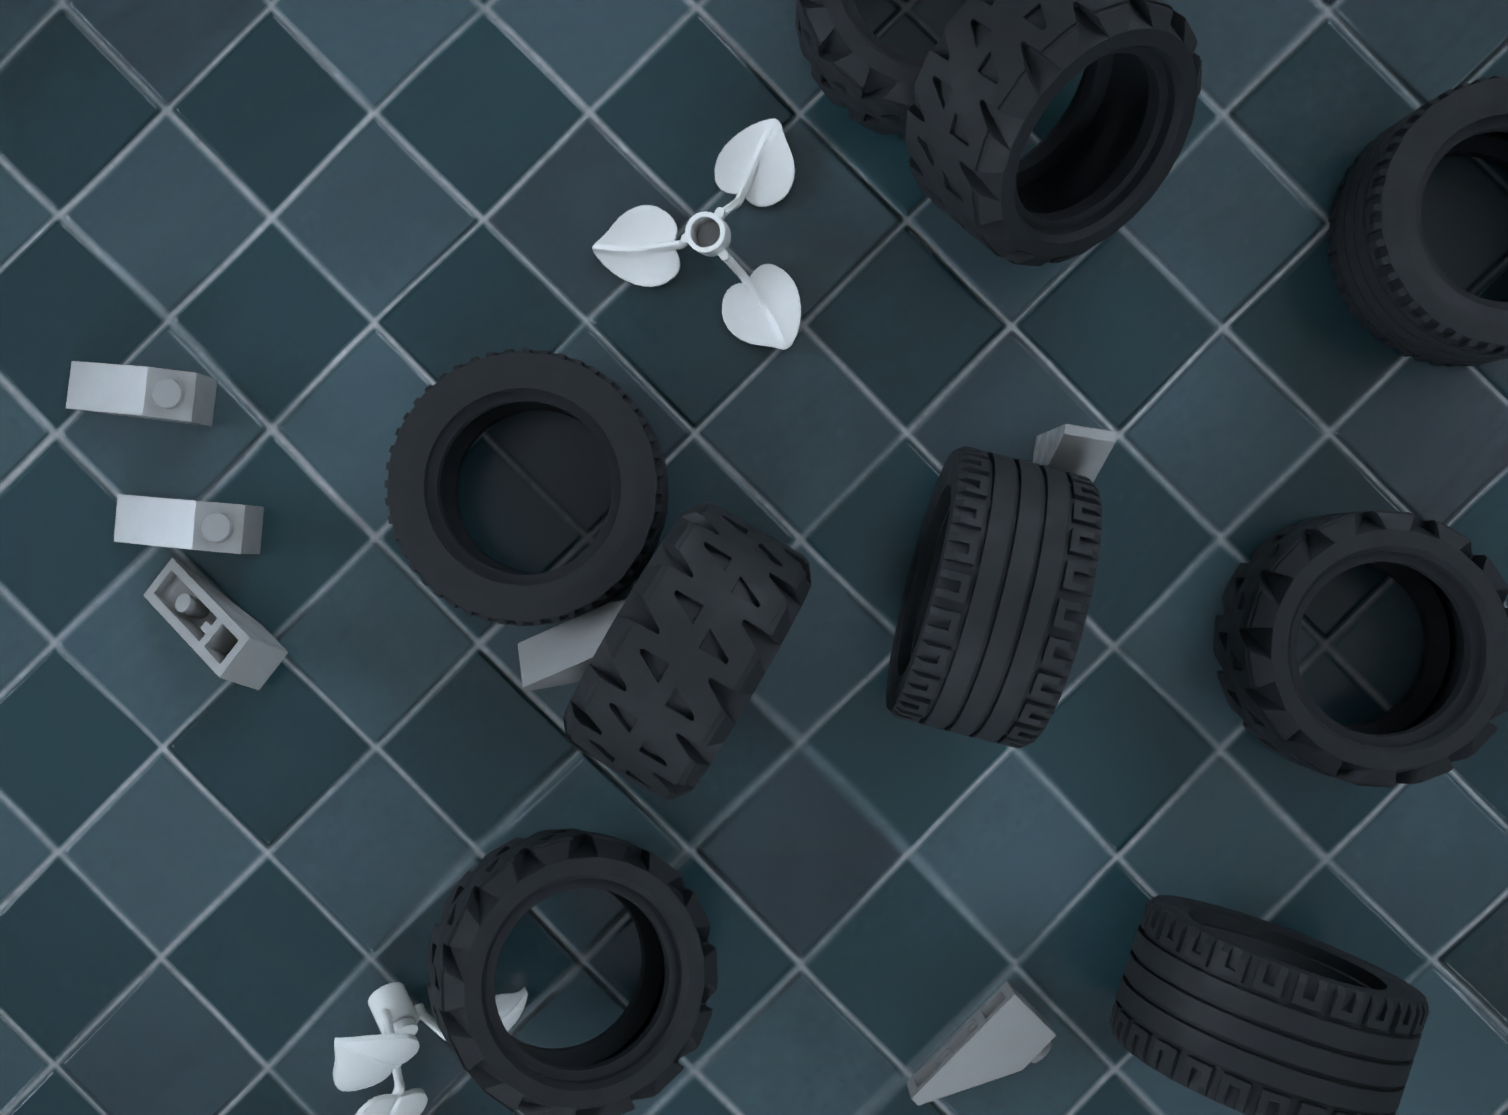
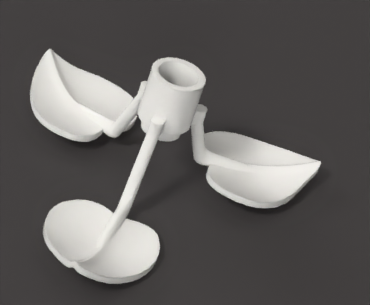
(644, 242)
(372, 1058)

